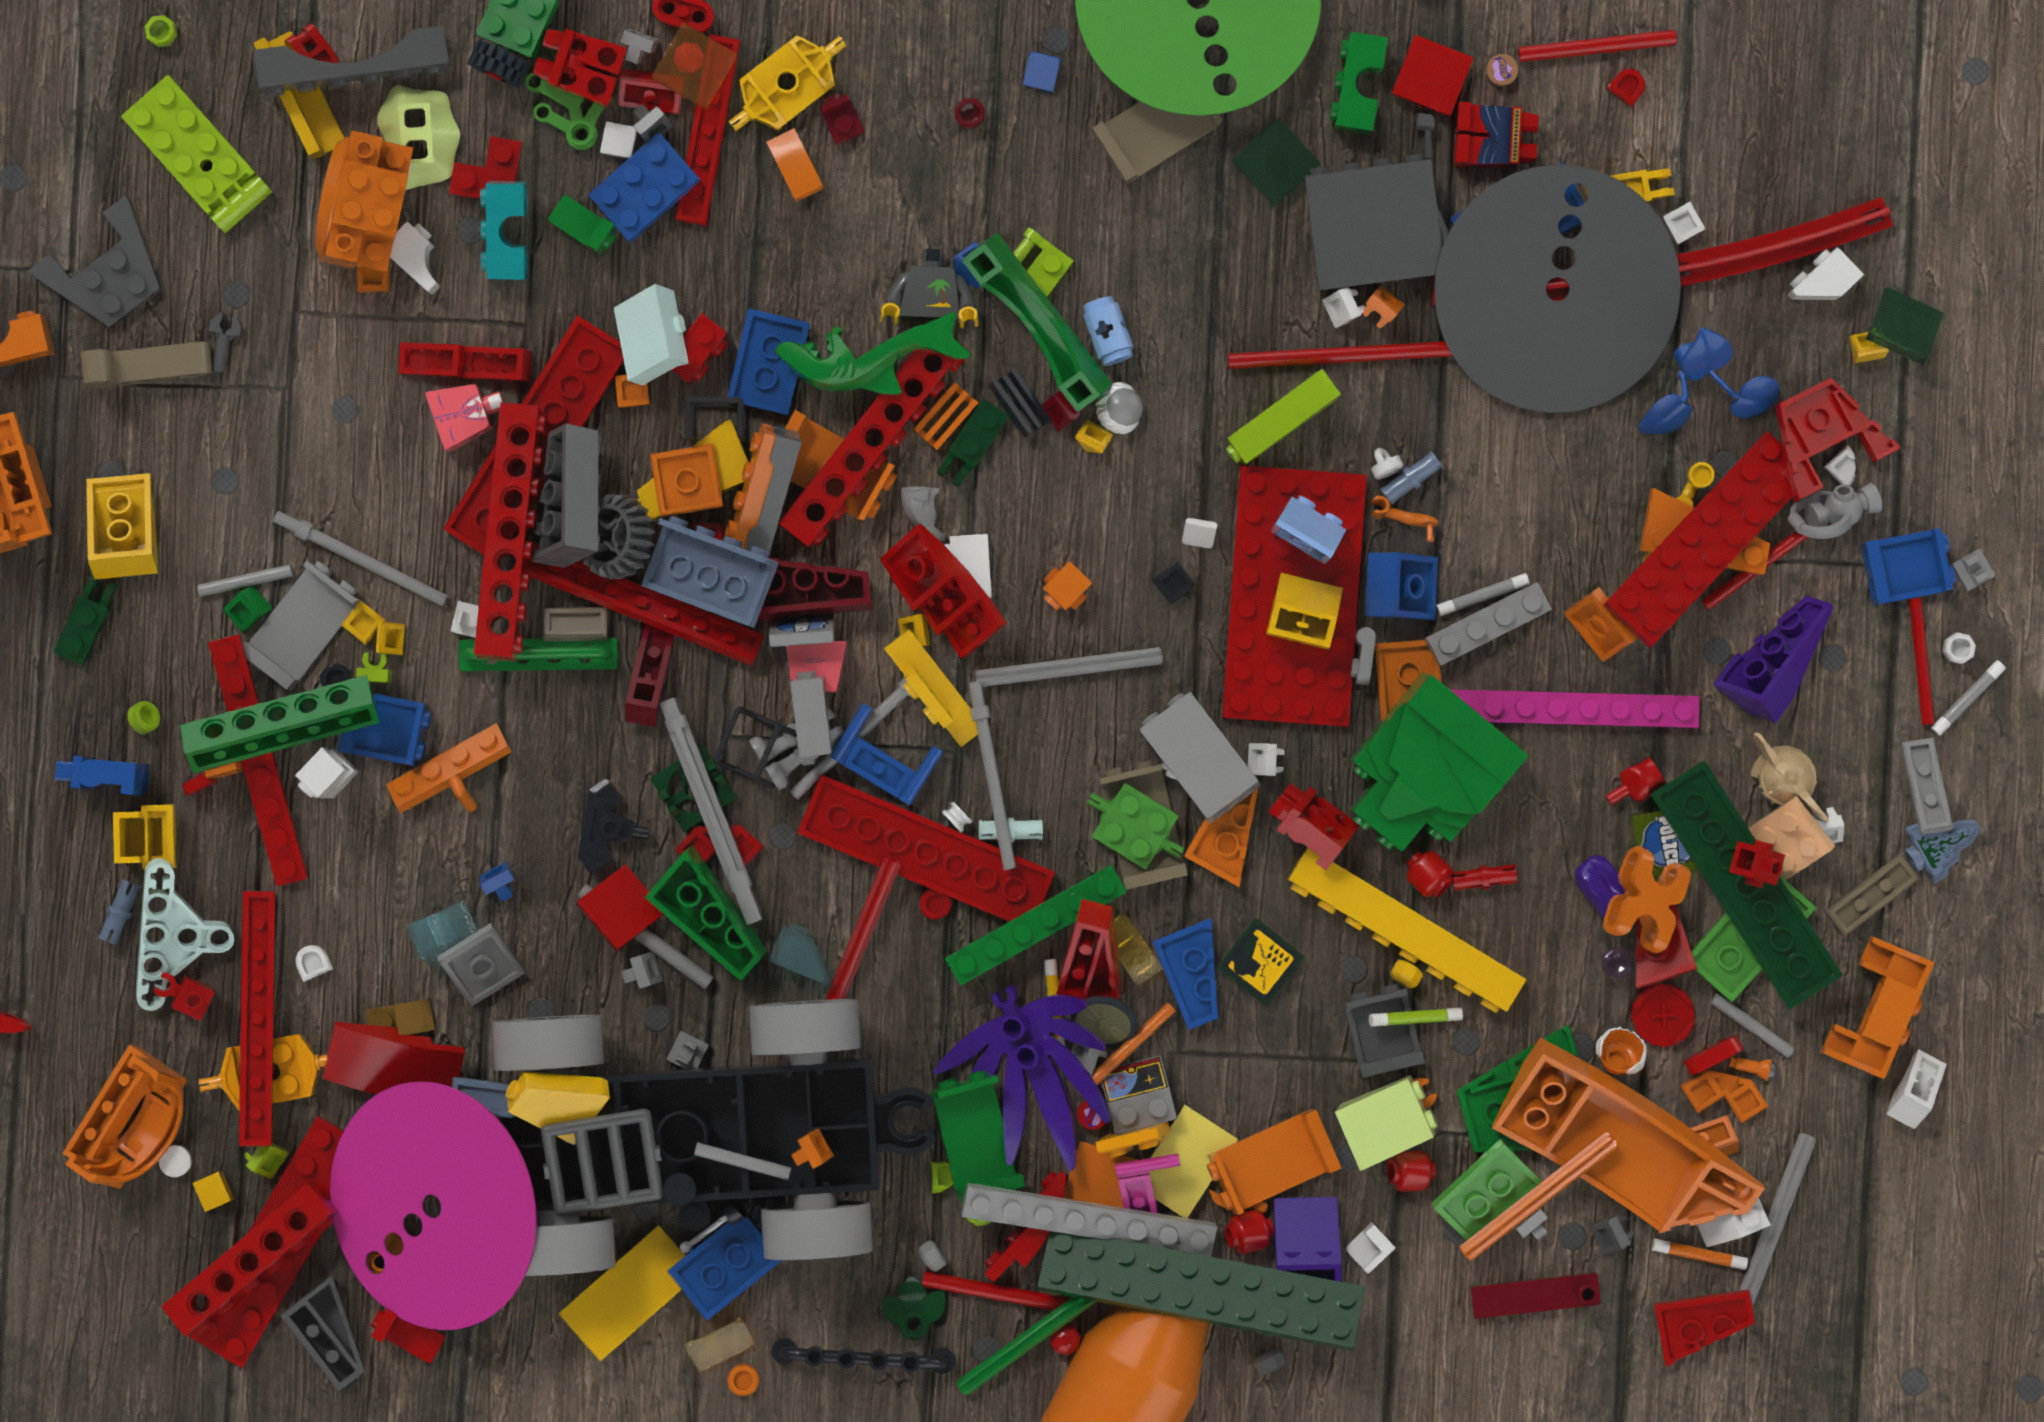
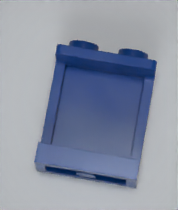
(1908, 566)
(395, 737)

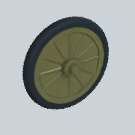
(1108, 1020)

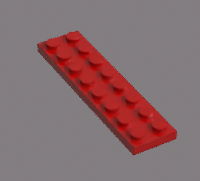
(566, 394)
(1704, 542)
(926, 850)
(242, 1327)

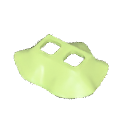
(439, 132)

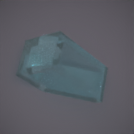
(799, 953)

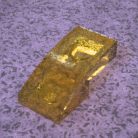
(1134, 952)

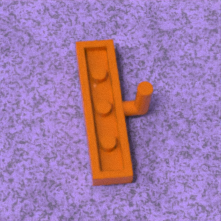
(449, 770)

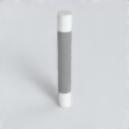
(1483, 594)
(1968, 698)

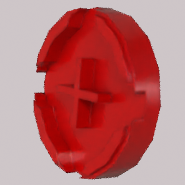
(1662, 1015)

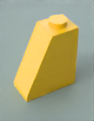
(556, 1098)

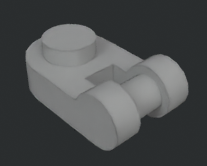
(1362, 666)

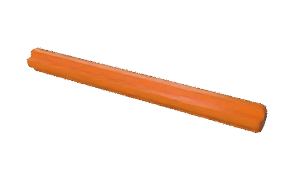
(1538, 1196)

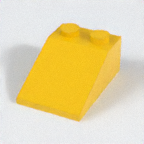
(121, 526)

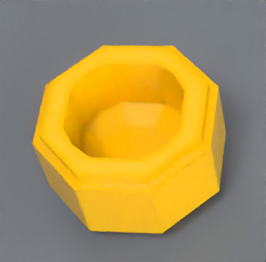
(1406, 974)

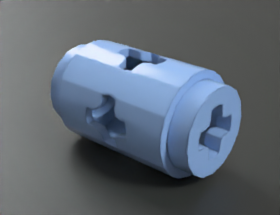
(1119, 344)

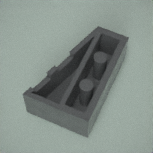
(326, 1333)

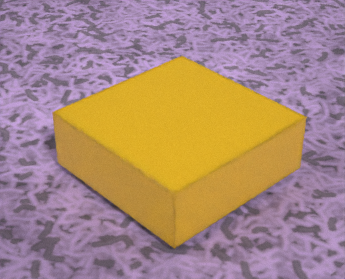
(362, 622)

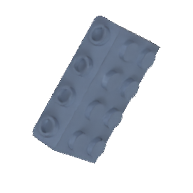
(710, 571)

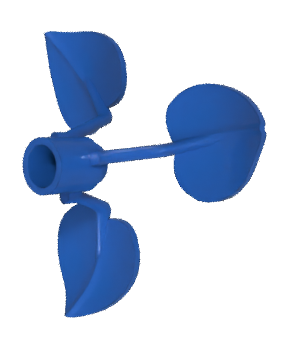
(1696, 360)

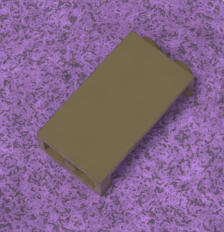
(1147, 137)
(1149, 780)

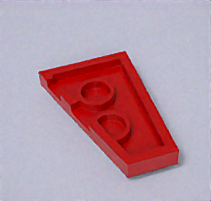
(1698, 1321)

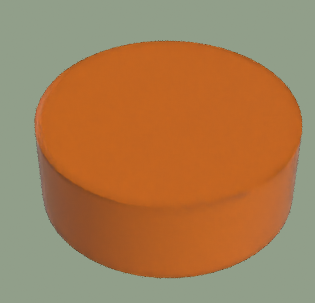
(743, 1379)

